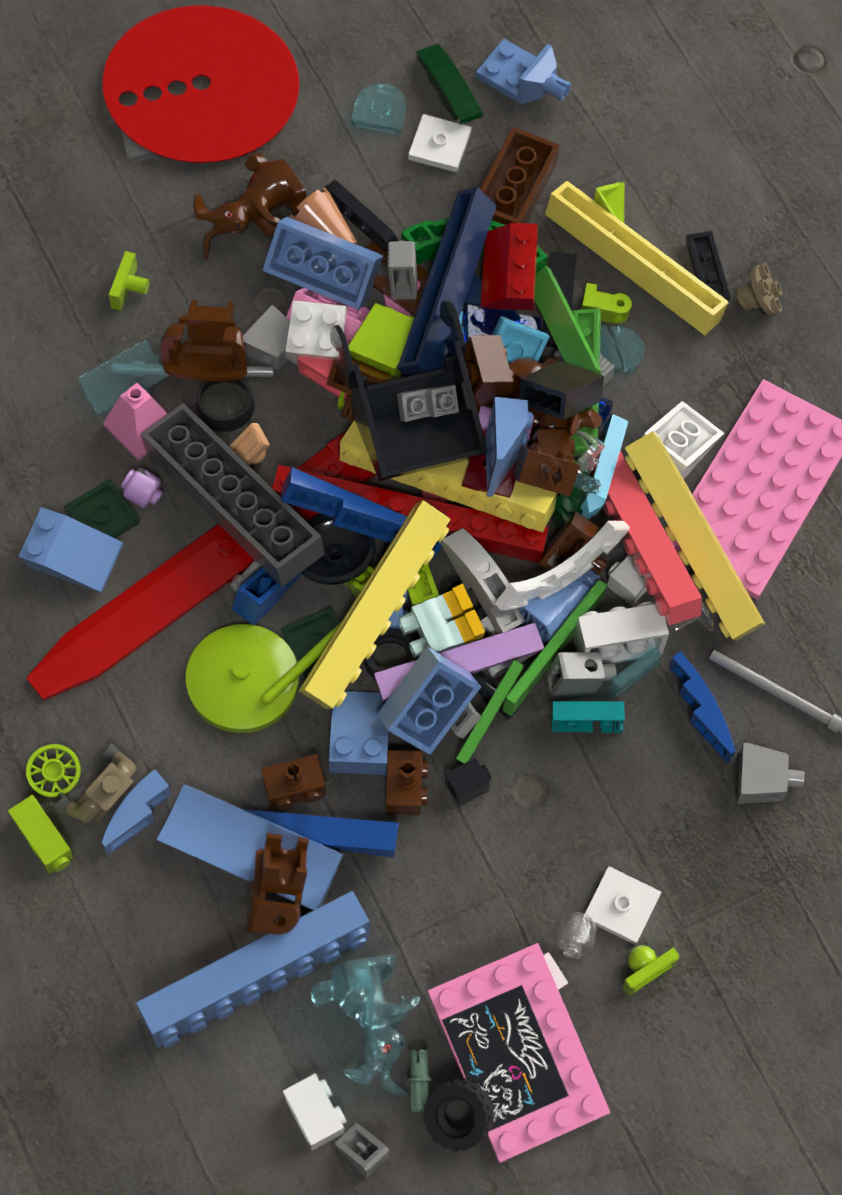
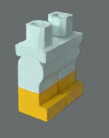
(443, 622)

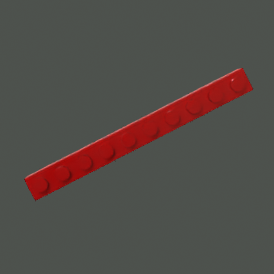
(489, 531)

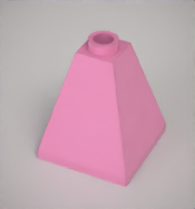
(131, 416)

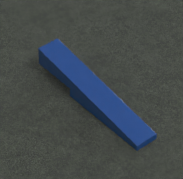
(346, 508)
(340, 833)

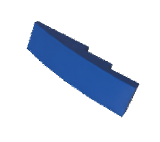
(707, 715)

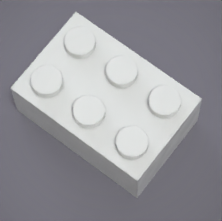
(621, 633)

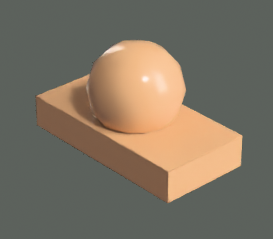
(251, 445)

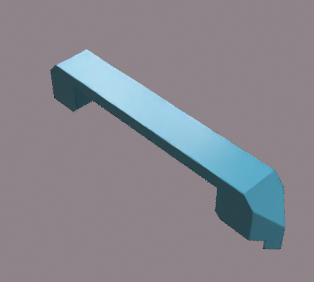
(614, 434)

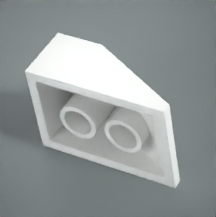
(686, 436)

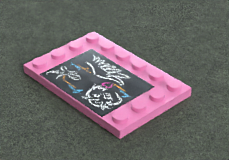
(522, 1050)

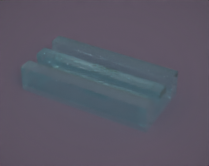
(635, 672)

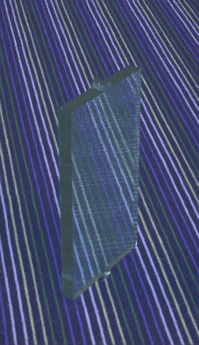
(114, 377)

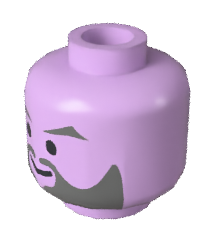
(142, 487)

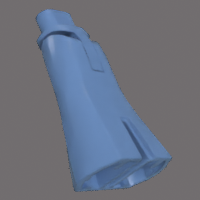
(554, 610)

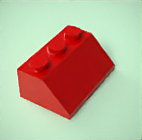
(510, 267)

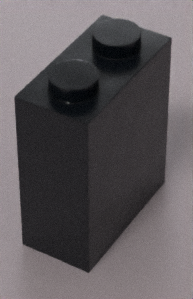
(561, 389)

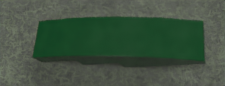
(450, 84)

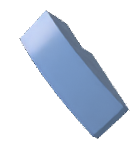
(135, 811)

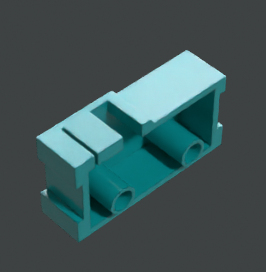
(579, 716)

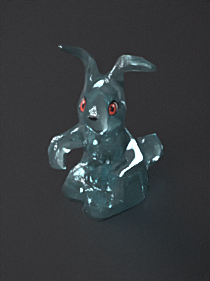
(360, 994)

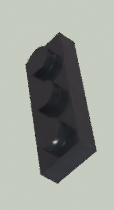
(707, 262)

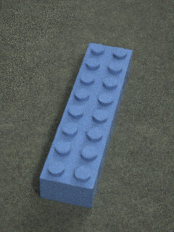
(254, 970)

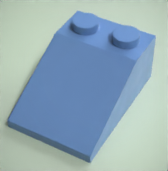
(505, 438)
(70, 550)
(358, 735)

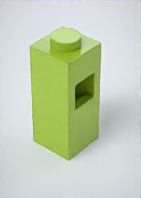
(41, 835)

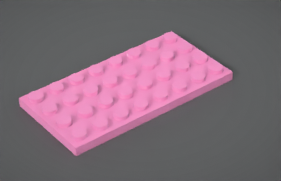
(767, 480)

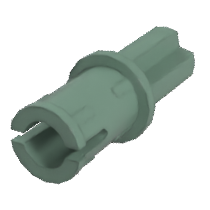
(419, 1079)

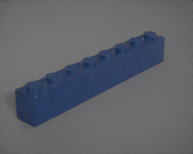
(448, 280)

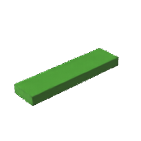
(489, 712)

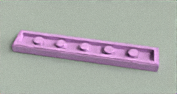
(473, 656)

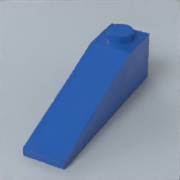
(259, 596)

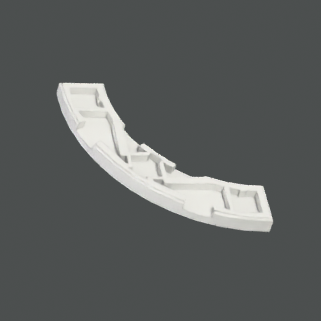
(544, 585)

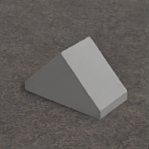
(362, 1150)

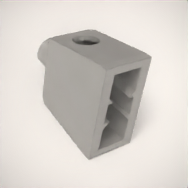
(268, 339)
(577, 674)
(765, 775)

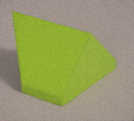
(612, 199)

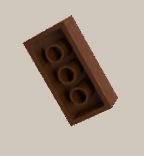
(519, 175)

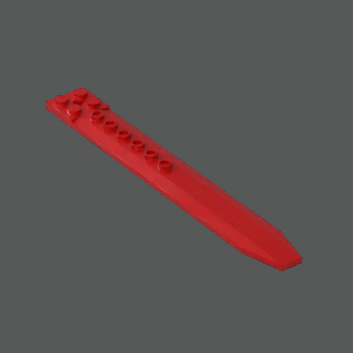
(162, 596)

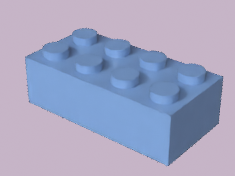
(322, 263)

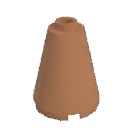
(322, 213)

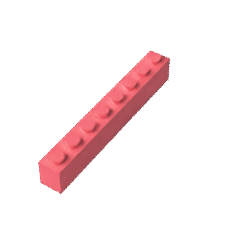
(651, 547)

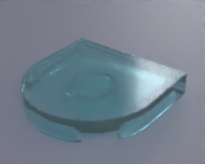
(380, 108)

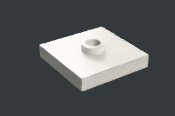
(439, 143)
(622, 905)

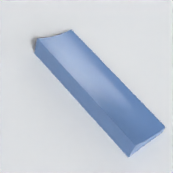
(231, 837)

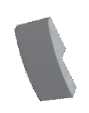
(427, 402)

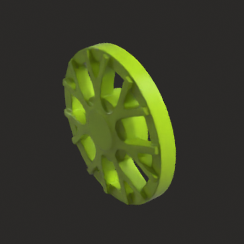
(53, 770)

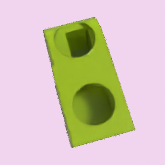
(613, 307)

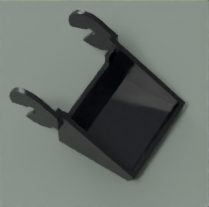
(422, 443)

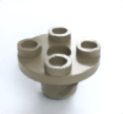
(760, 292)

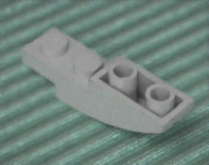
(483, 575)

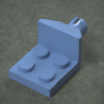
(523, 74)

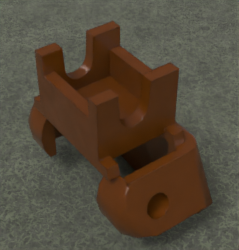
(213, 347)
(276, 872)

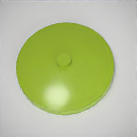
(234, 671)

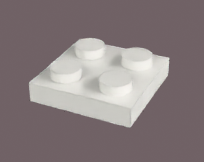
(311, 329)

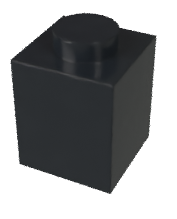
(468, 781)

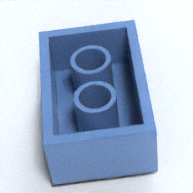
(428, 701)

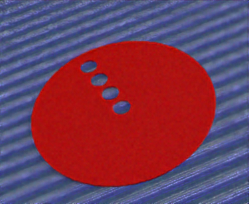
(240, 111)

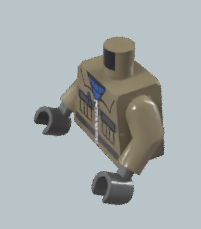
(103, 791)

